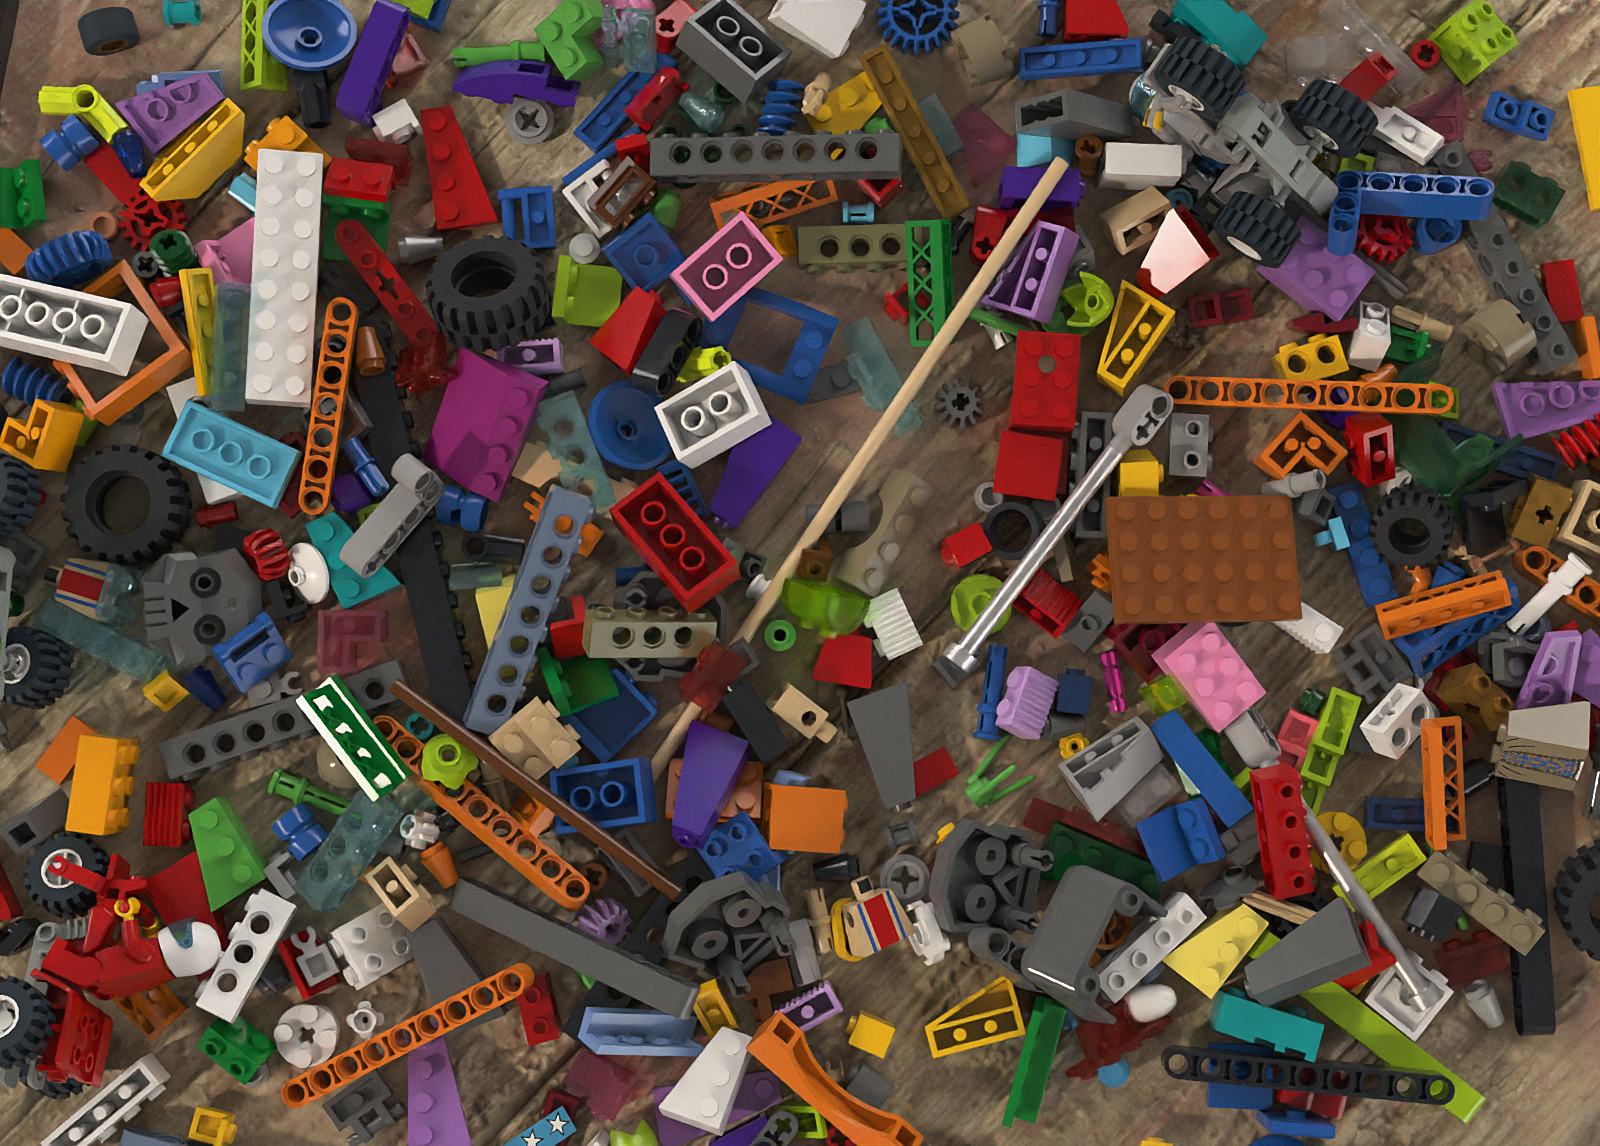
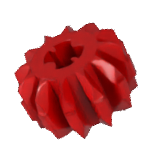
(266, 554)

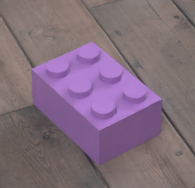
(1318, 277)

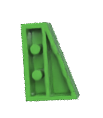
(226, 853)

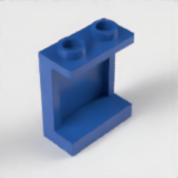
(615, 722)

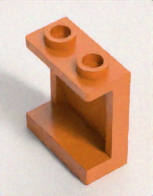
(803, 818)

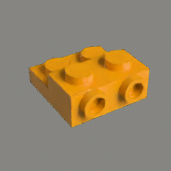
(284, 136)

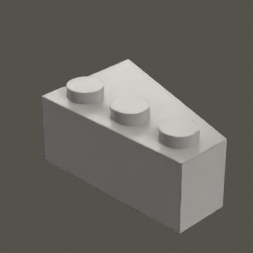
(1111, 766)

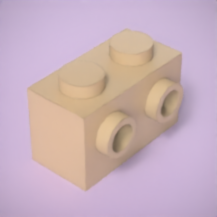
(1135, 219)
(400, 893)

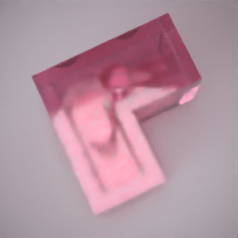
(340, 633)
(601, 1081)

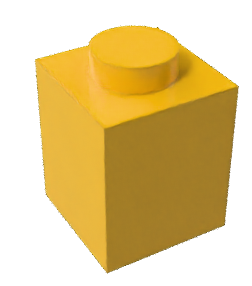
(869, 1033)

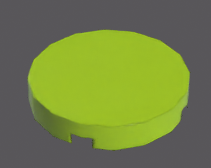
(972, 597)

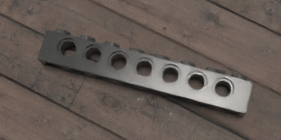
(885, 165)
(1507, 271)
(179, 751)

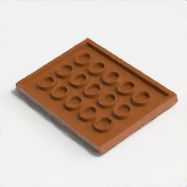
(1202, 559)

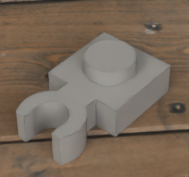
(272, 688)
(316, 962)

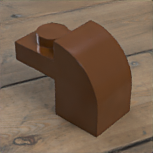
(766, 979)

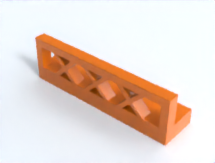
(761, 191)
(1443, 604)
(1435, 781)
(156, 1005)

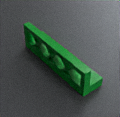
(940, 275)
(357, 736)
(1035, 1061)

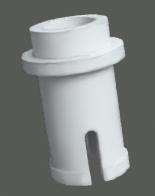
(998, 337)

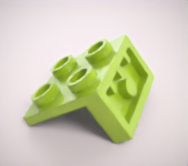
(1473, 40)
(585, 293)

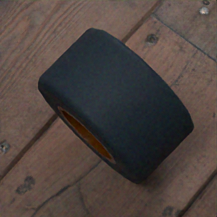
(108, 31)

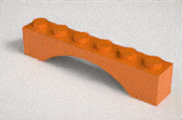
(786, 1053)

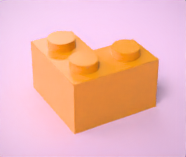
(46, 437)

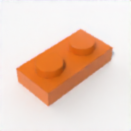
(531, 814)

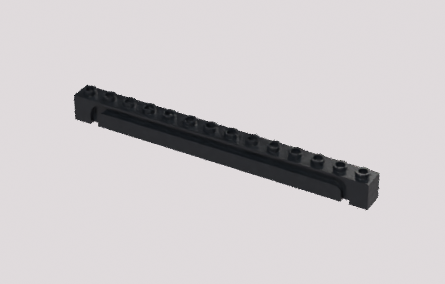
(419, 554)

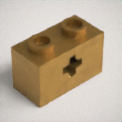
(1541, 494)
(1475, 698)

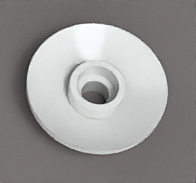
(308, 573)

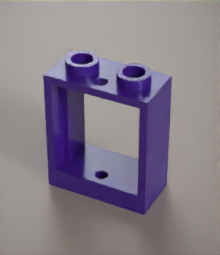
(1019, 182)

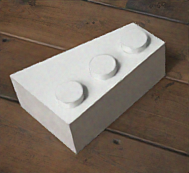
(711, 1083)

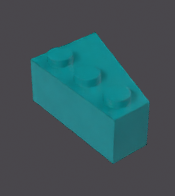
(1220, 25)
(1272, 1026)

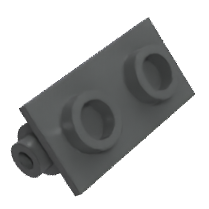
(271, 976)

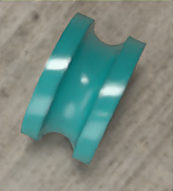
(424, 734)

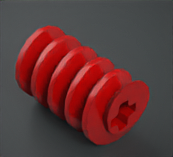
(1580, 443)

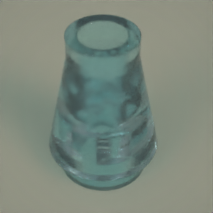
(703, 111)

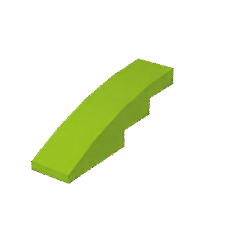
(1327, 744)

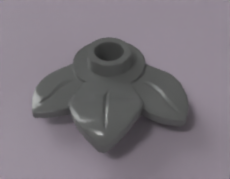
(1227, 891)

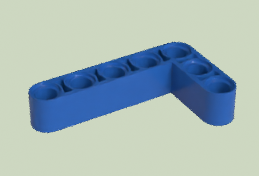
(1402, 196)

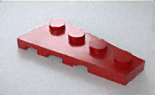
(455, 182)

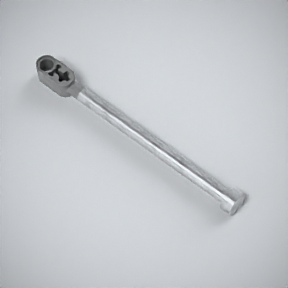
(1134, 424)
(1259, 749)

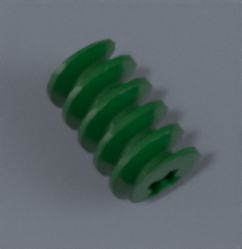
(173, 252)

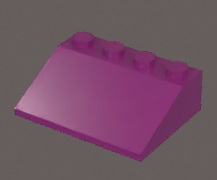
(484, 423)

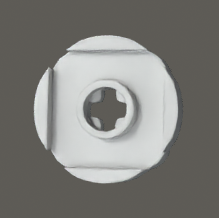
(928, 936)
(289, 1033)

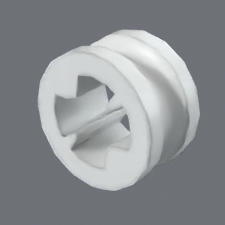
(757, 587)

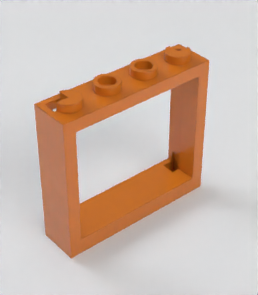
(148, 379)

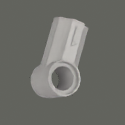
(803, 960)

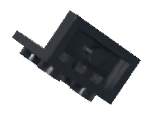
(1484, 514)

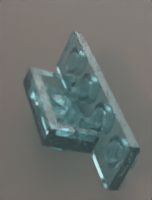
(877, 373)

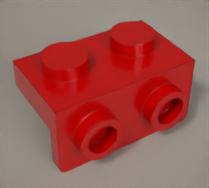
(360, 180)

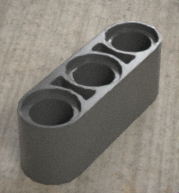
(999, 953)

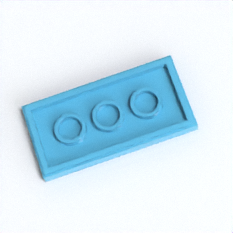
(231, 454)

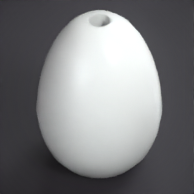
(1150, 1001)

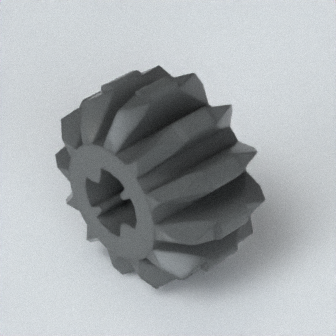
(950, 397)

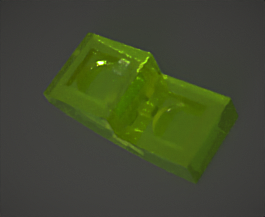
(1162, 695)

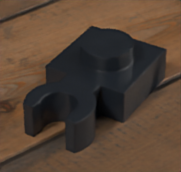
(1164, 25)

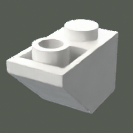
(1372, 338)

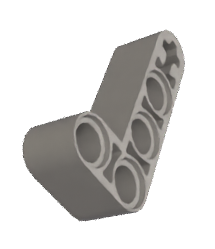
(394, 517)

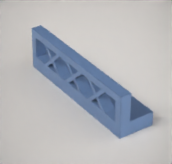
(638, 1032)

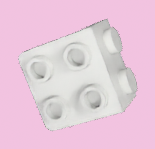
(370, 946)

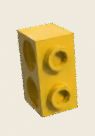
(1308, 358)

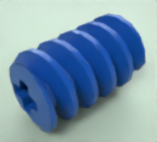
(780, 106)
(29, 384)

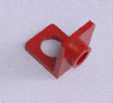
(893, 307)

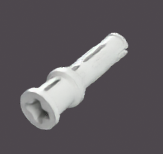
(1557, 585)

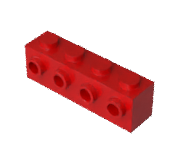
(1282, 831)

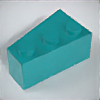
(353, 591)

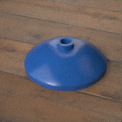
(324, 23)
(633, 410)

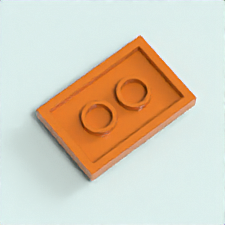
(745, 796)

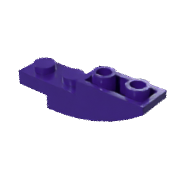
(507, 78)

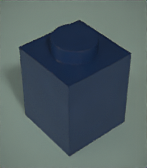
(1073, 692)

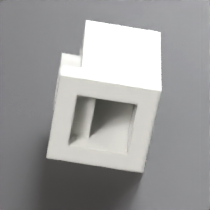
(396, 123)

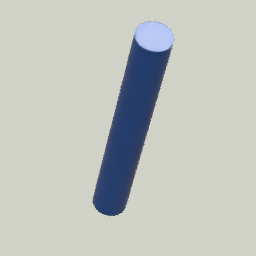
(605, 153)

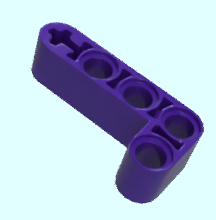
(372, 62)

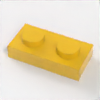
(714, 1009)

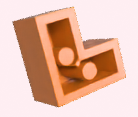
(1299, 442)

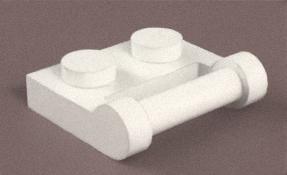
(580, 192)

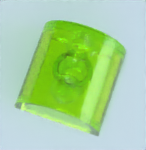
(825, 606)

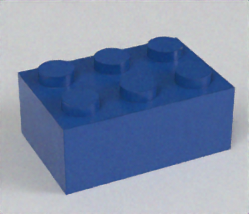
(607, 793)

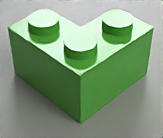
(568, 38)

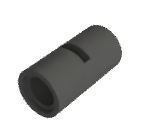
(849, 518)

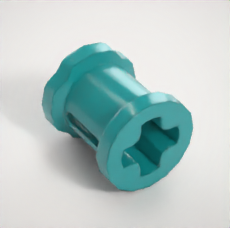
(182, 12)

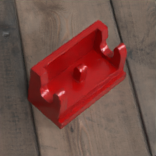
(655, 98)

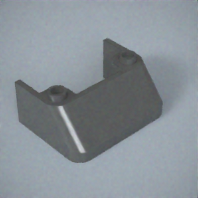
(1071, 931)

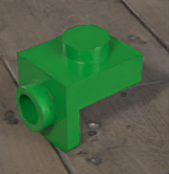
(1407, 346)

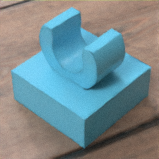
(1333, 534)

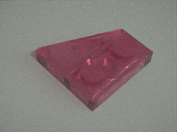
(1442, 113)
(984, 143)

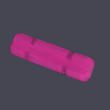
(1114, 682)

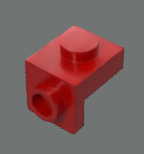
(637, 148)

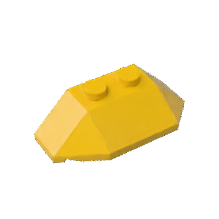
(198, 155)

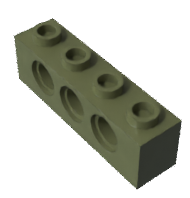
(844, 238)
(633, 643)

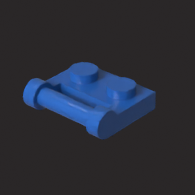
(537, 215)
(258, 659)

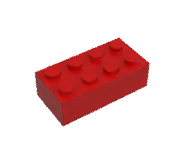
(675, 543)

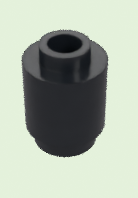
(1476, 777)

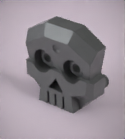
(650, 592)
(227, 603)
(1002, 882)
(729, 929)

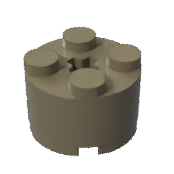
(983, 50)
(1498, 336)

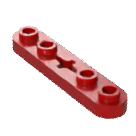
(369, 261)

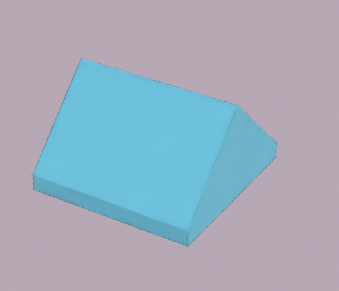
(1041, 151)

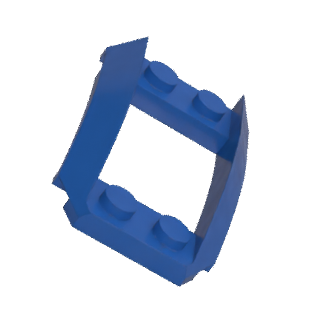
(806, 354)

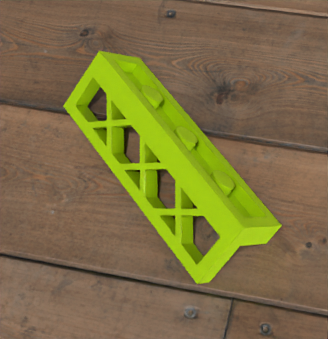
(269, 71)

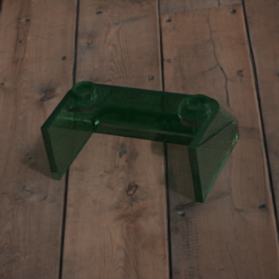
(1429, 451)

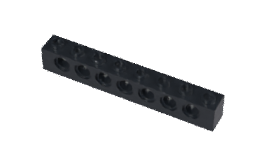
(637, 944)

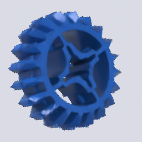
(929, 14)
(69, 259)

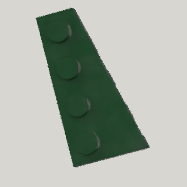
(1077, 847)

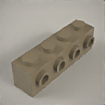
(1481, 901)

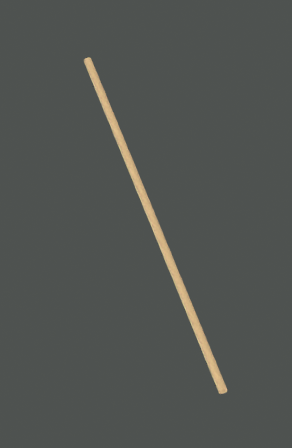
(876, 438)

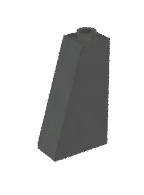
(1072, 116)
(885, 734)
(1309, 956)
(448, 969)

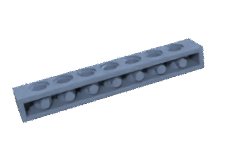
(558, 503)

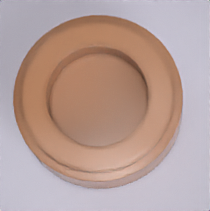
(105, 224)

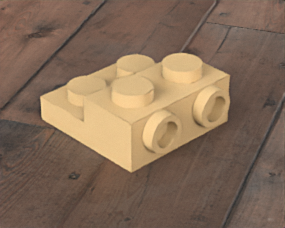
(536, 738)

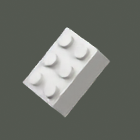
(712, 415)

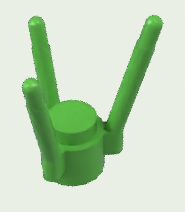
(982, 790)

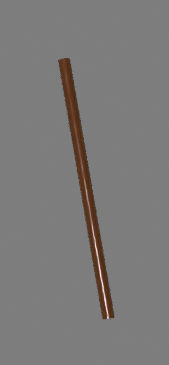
(535, 789)

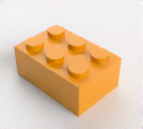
(102, 784)

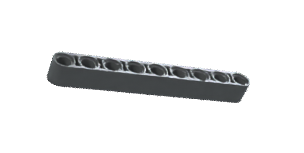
(575, 947)

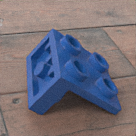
(1180, 838)
(740, 847)

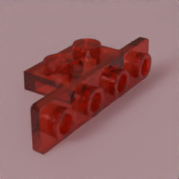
(1042, 815)
(1106, 1042)

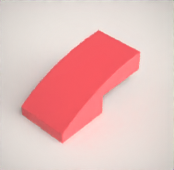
(1295, 736)

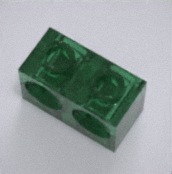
(1522, 202)

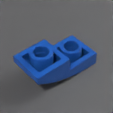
(1518, 117)

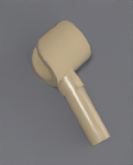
(837, 1074)

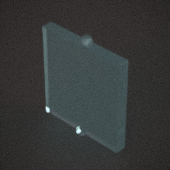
(475, 575)

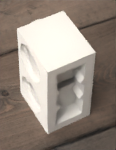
(1397, 721)

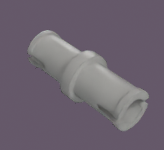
(1295, 484)

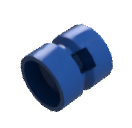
(70, 142)
(1434, 234)
(462, 508)
(300, 831)

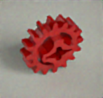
(148, 209)
(1384, 236)

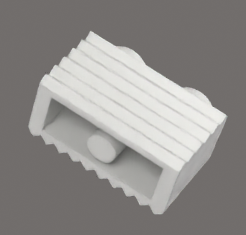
(891, 625)
(1312, 630)

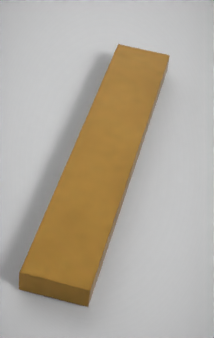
(914, 132)

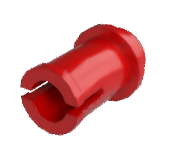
(217, 514)

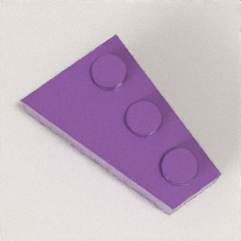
(1036, 274)

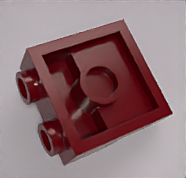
(290, 500)
(1139, 642)

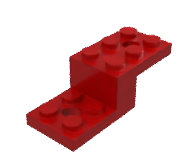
(1046, 401)

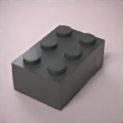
(733, 48)

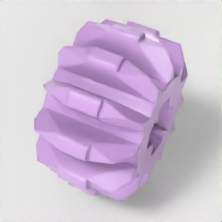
(606, 920)

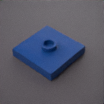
(644, 253)
(1235, 1095)
(1296, 1123)

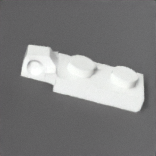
(1406, 133)

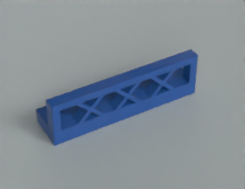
(1437, 638)

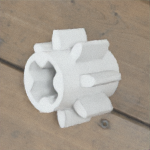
(419, 829)

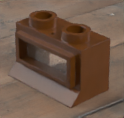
(623, 196)

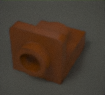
(815, 562)

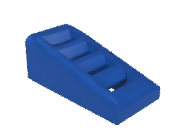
(686, 475)

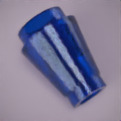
(130, 151)
(204, 687)

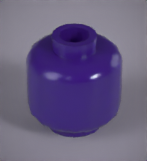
(350, 493)

